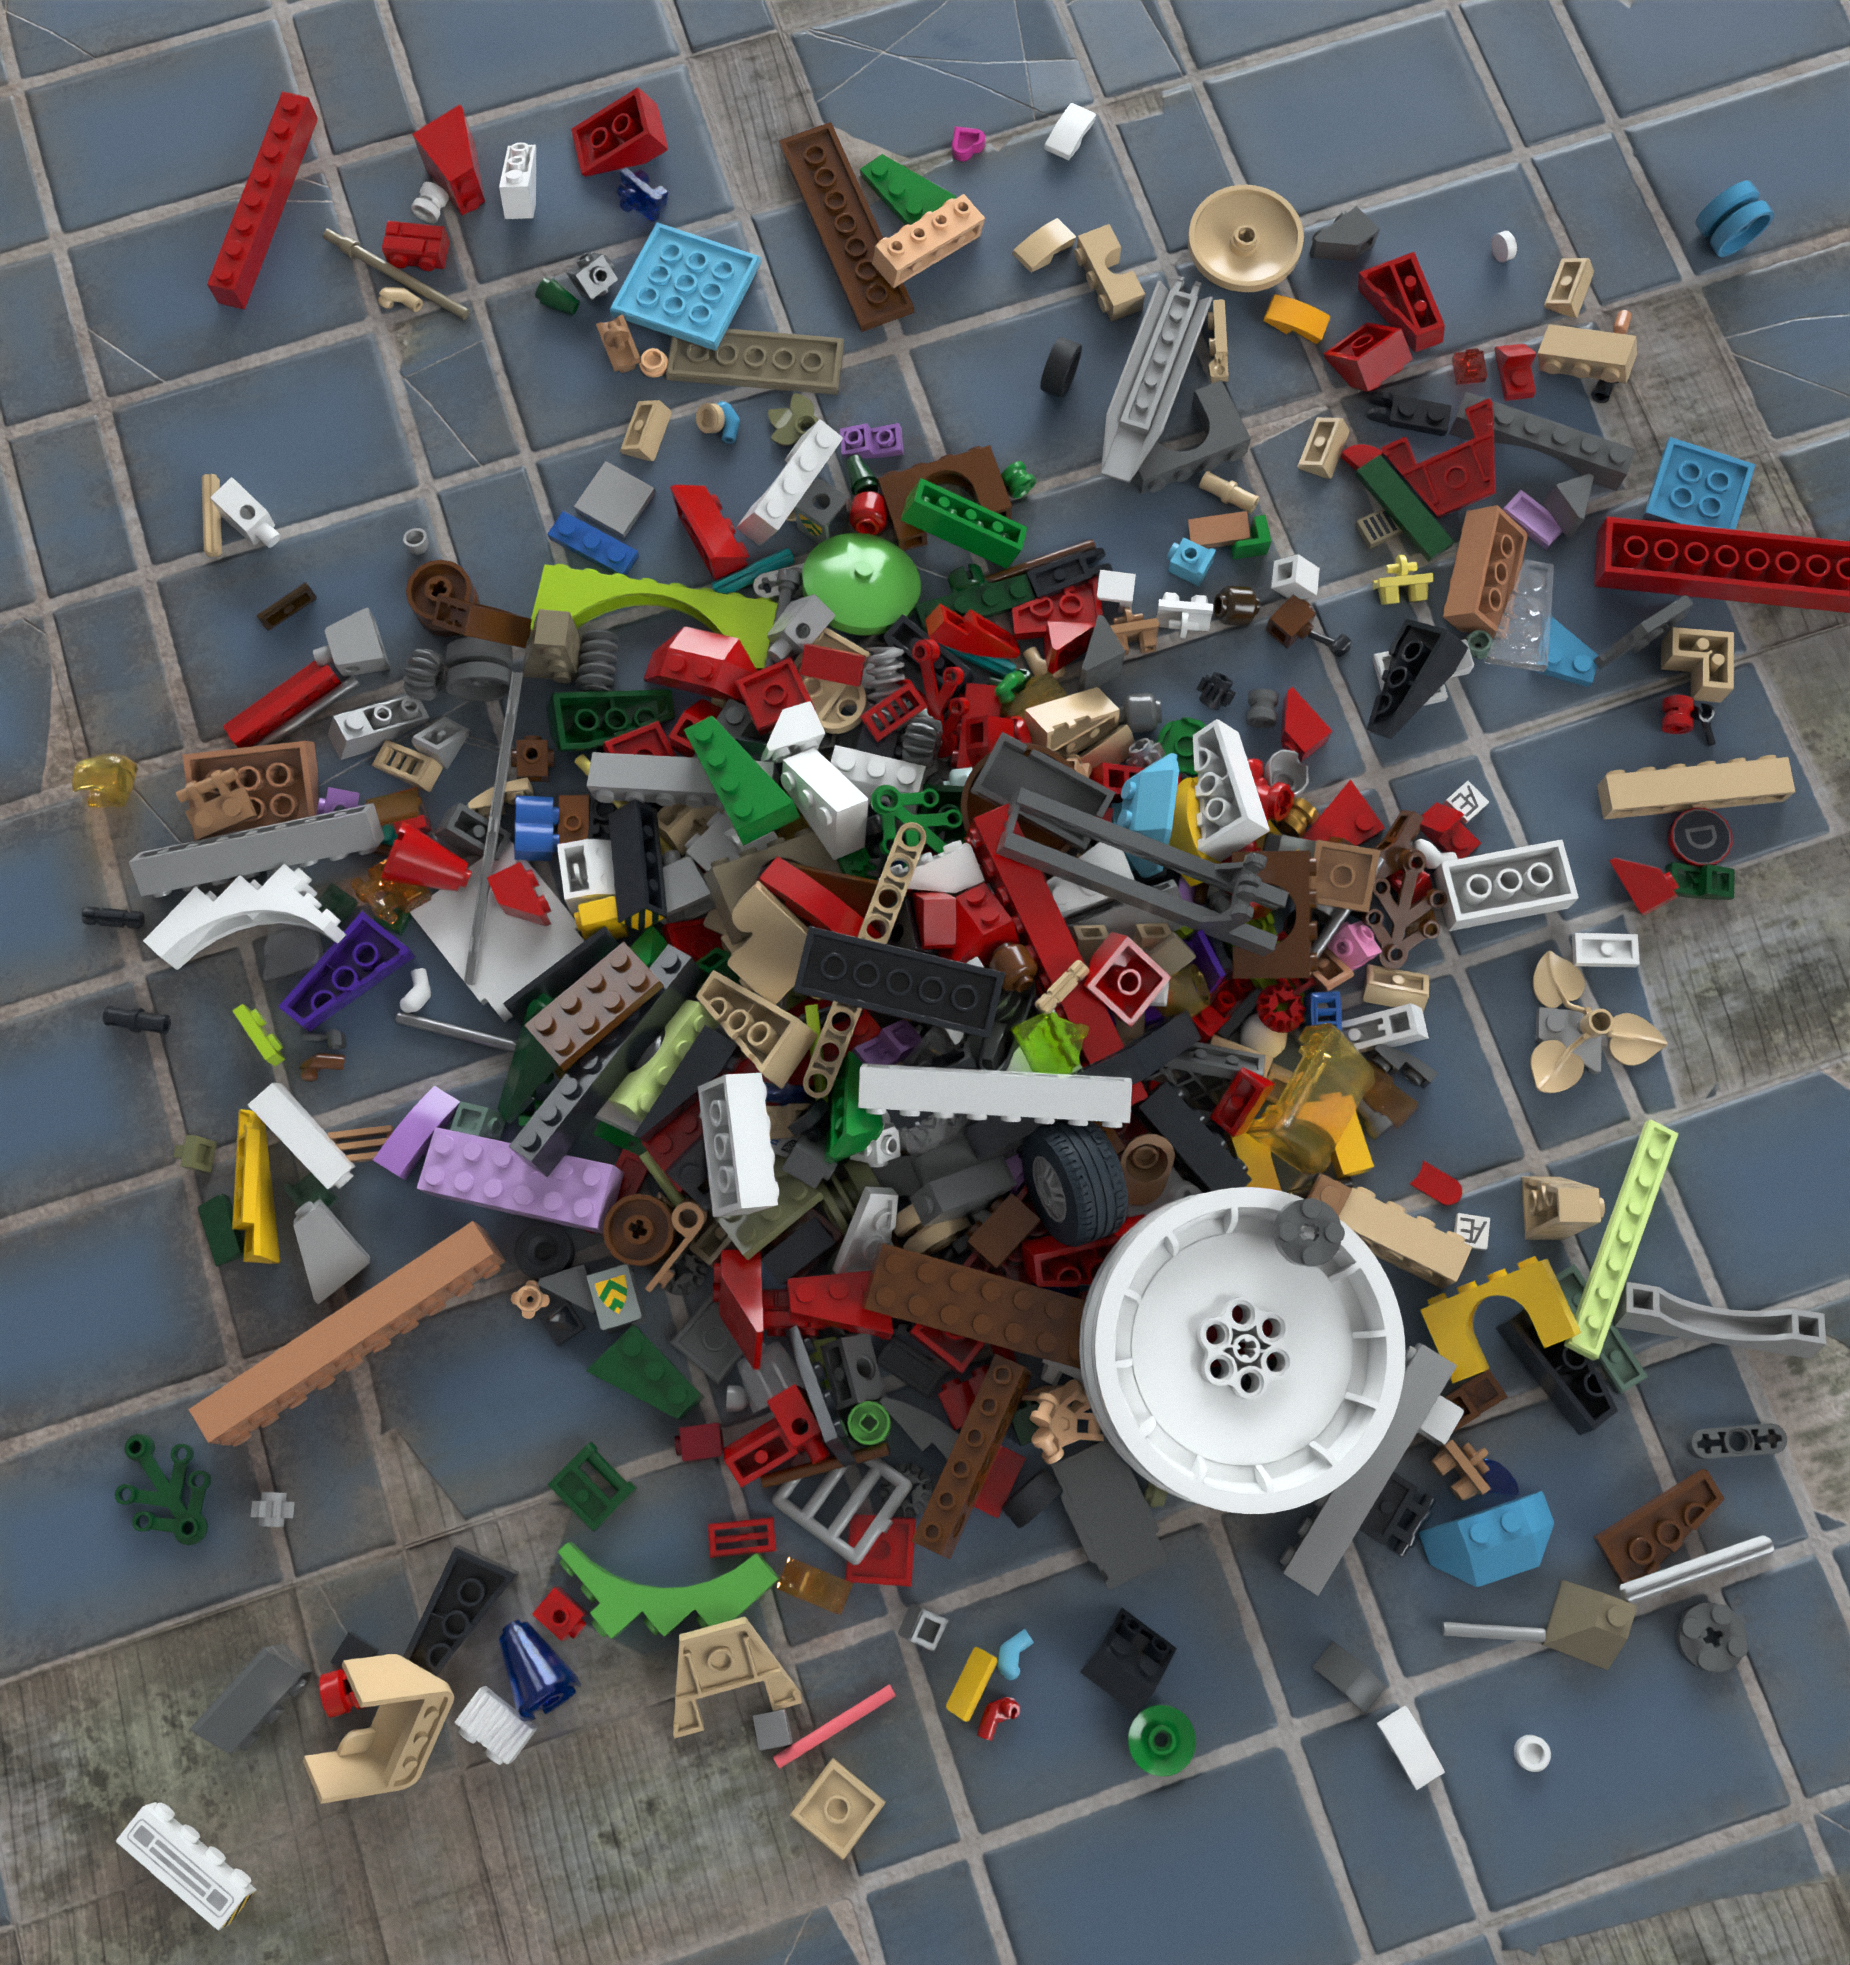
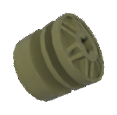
(843, 1197)

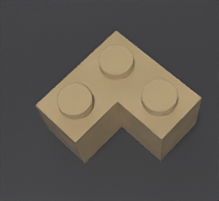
(1705, 655)

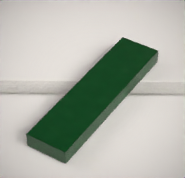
(1404, 508)

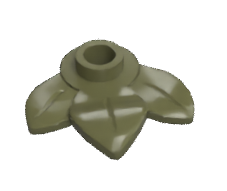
(792, 420)

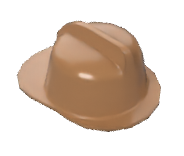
(1146, 1167)

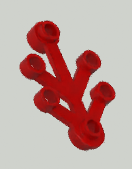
(937, 700)

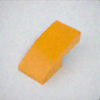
(1290, 314)

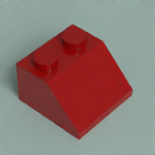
(1369, 355)

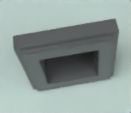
(922, 1627)

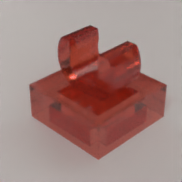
(1469, 366)

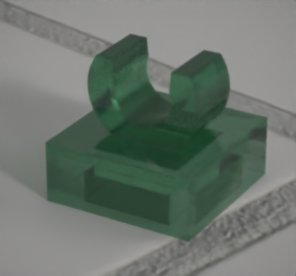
(337, 902)

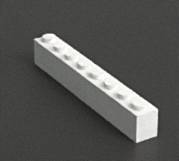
(995, 1093)

